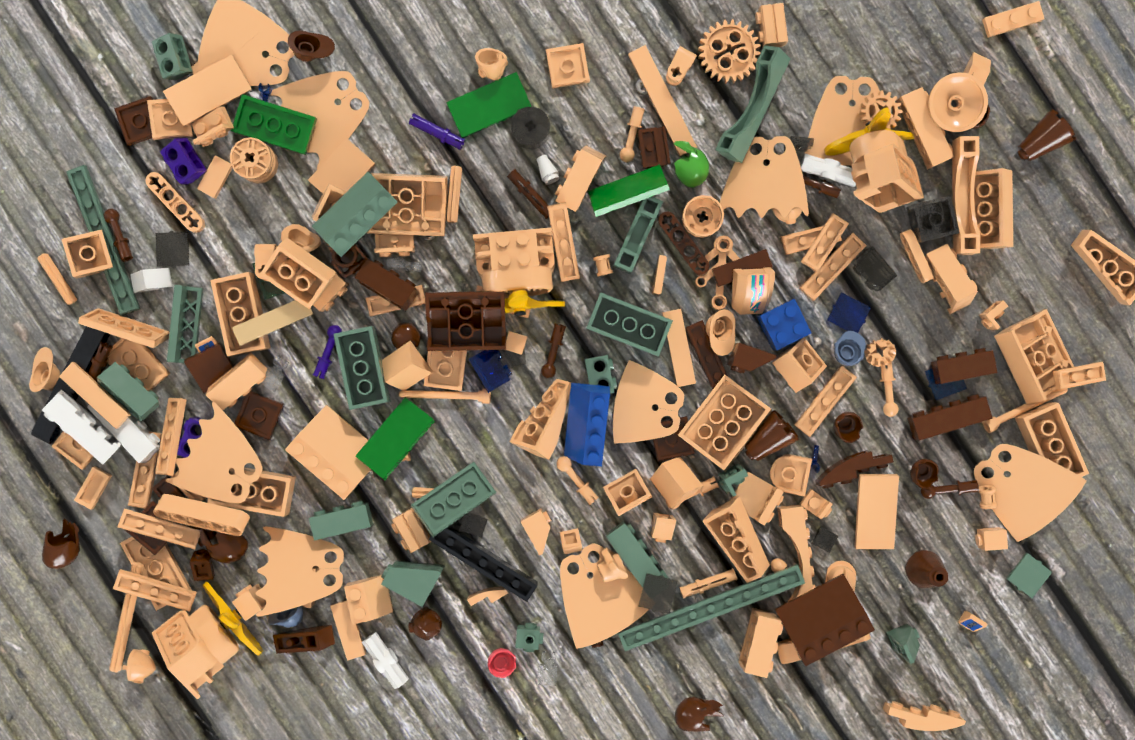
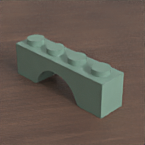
(637, 234)

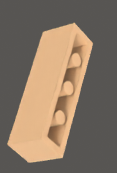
(927, 134)

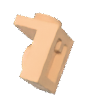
(991, 313)
(816, 504)

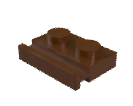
(653, 147)

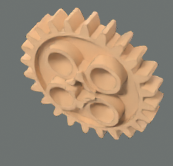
(737, 67)

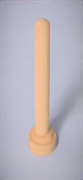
(482, 395)
(992, 424)

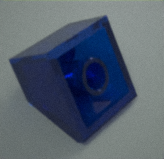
(491, 369)

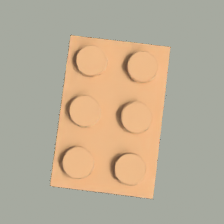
(297, 273)
(760, 643)

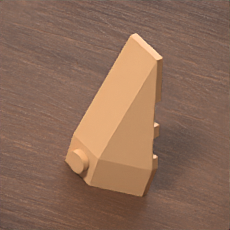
(543, 426)

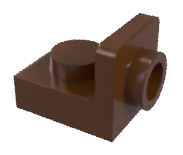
(202, 565)

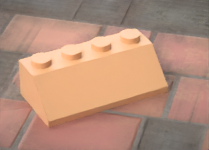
(994, 208)

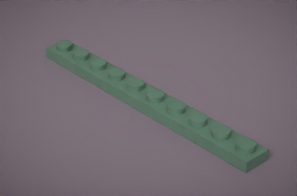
(711, 607)

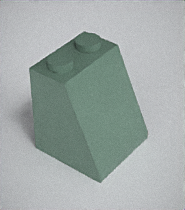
(412, 579)

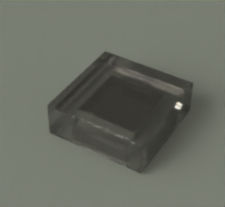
(824, 539)

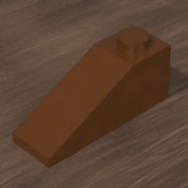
(304, 640)

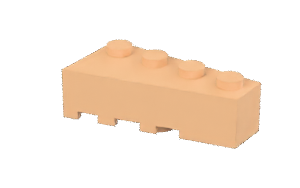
(1109, 264)
(737, 538)

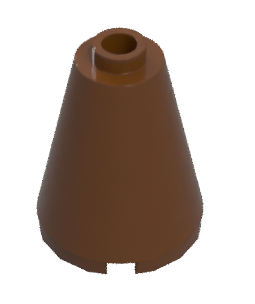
(1046, 137)
(771, 437)
(926, 570)

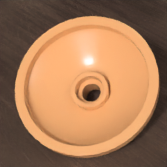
(969, 97)

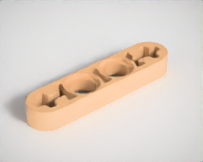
(173, 204)

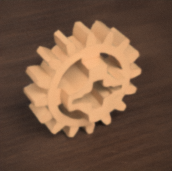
(875, 106)

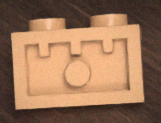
(212, 126)

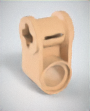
(680, 64)
(262, 254)

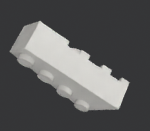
(81, 426)

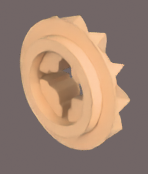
(875, 358)

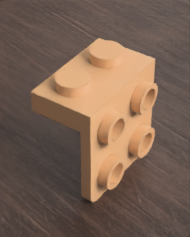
(758, 498)

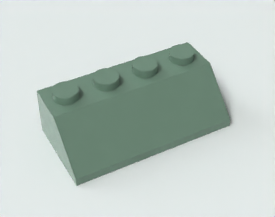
(354, 214)

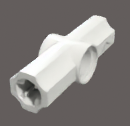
(827, 169)
(385, 660)

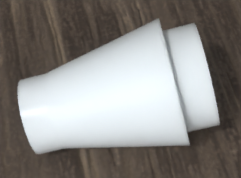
(548, 172)

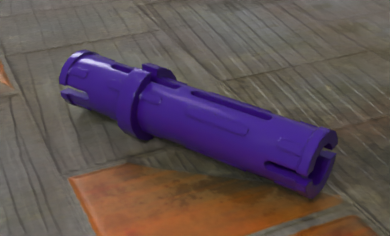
(444, 135)

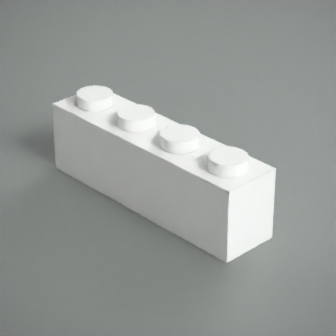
(133, 437)

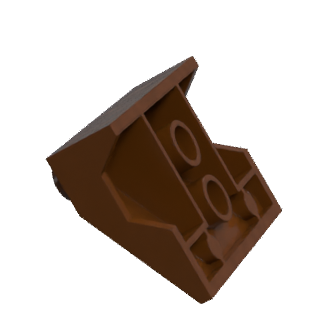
(465, 320)
(824, 619)

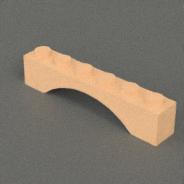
(963, 181)
(792, 521)

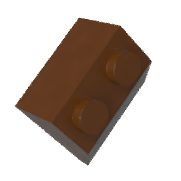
(747, 358)

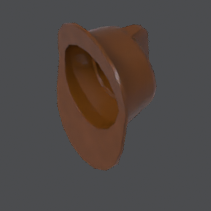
(310, 46)

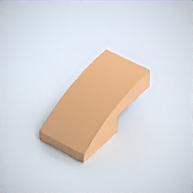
(492, 593)

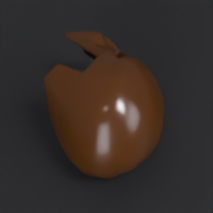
(229, 547)
(61, 550)
(692, 712)

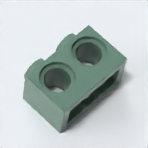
(172, 56)
(594, 376)

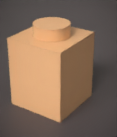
(991, 538)

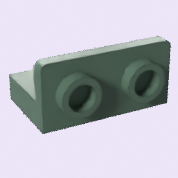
(733, 475)

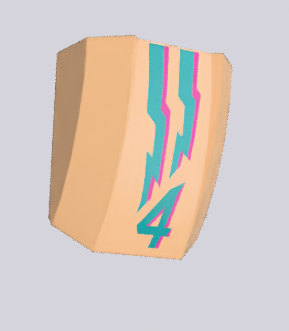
(752, 290)

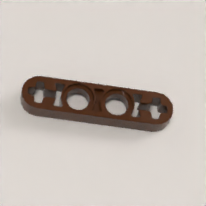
(685, 242)

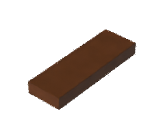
(724, 273)

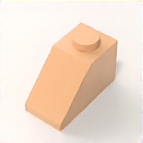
(978, 67)
(662, 527)
(537, 528)

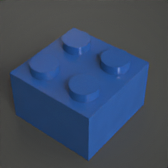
(783, 324)

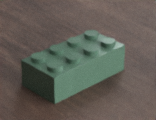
(629, 324)
(361, 367)

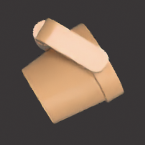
(612, 567)

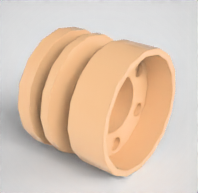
(264, 164)
(713, 213)

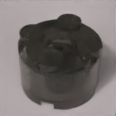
(523, 119)

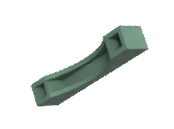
(769, 72)

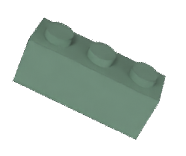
(128, 391)
(340, 520)

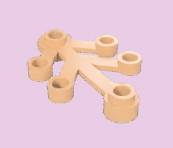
(721, 261)

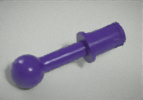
(324, 362)

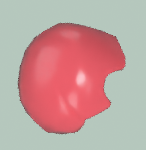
(501, 662)

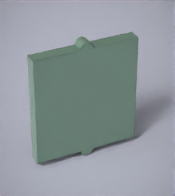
(1029, 575)

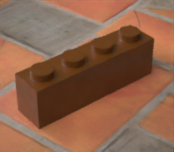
(950, 417)

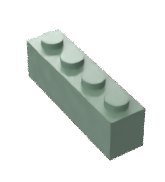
(633, 552)

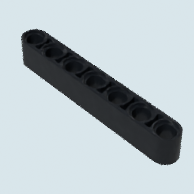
(82, 355)

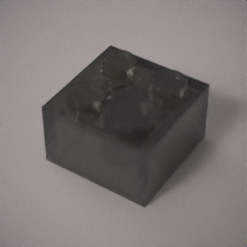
(933, 219)

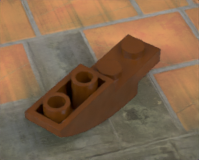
(846, 468)

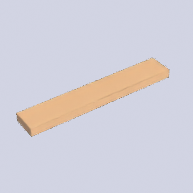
(661, 97)

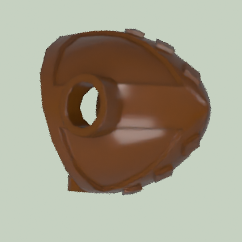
(425, 624)

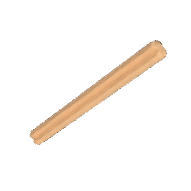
(124, 625)

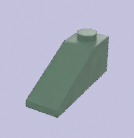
(905, 642)

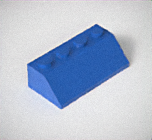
(587, 423)

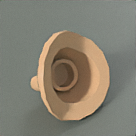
(301, 236)

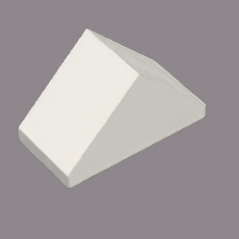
(151, 280)

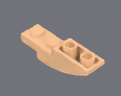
(927, 719)

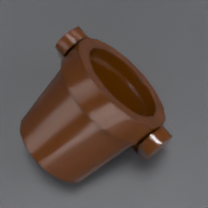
(348, 260)

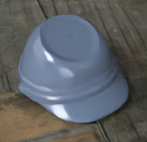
(849, 348)
(287, 618)

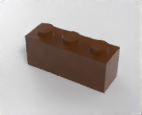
(387, 284)
(964, 366)

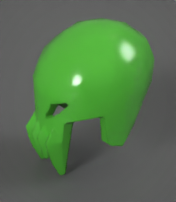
(693, 169)

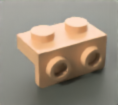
(392, 244)

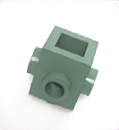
(526, 631)

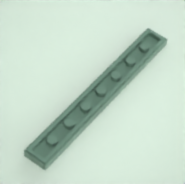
(94, 219)

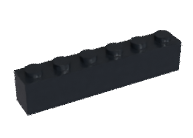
(486, 562)

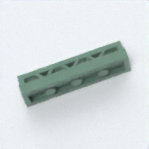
(177, 322)

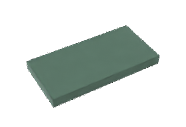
(453, 499)

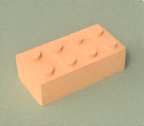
(236, 303)
(1050, 436)
(267, 495)

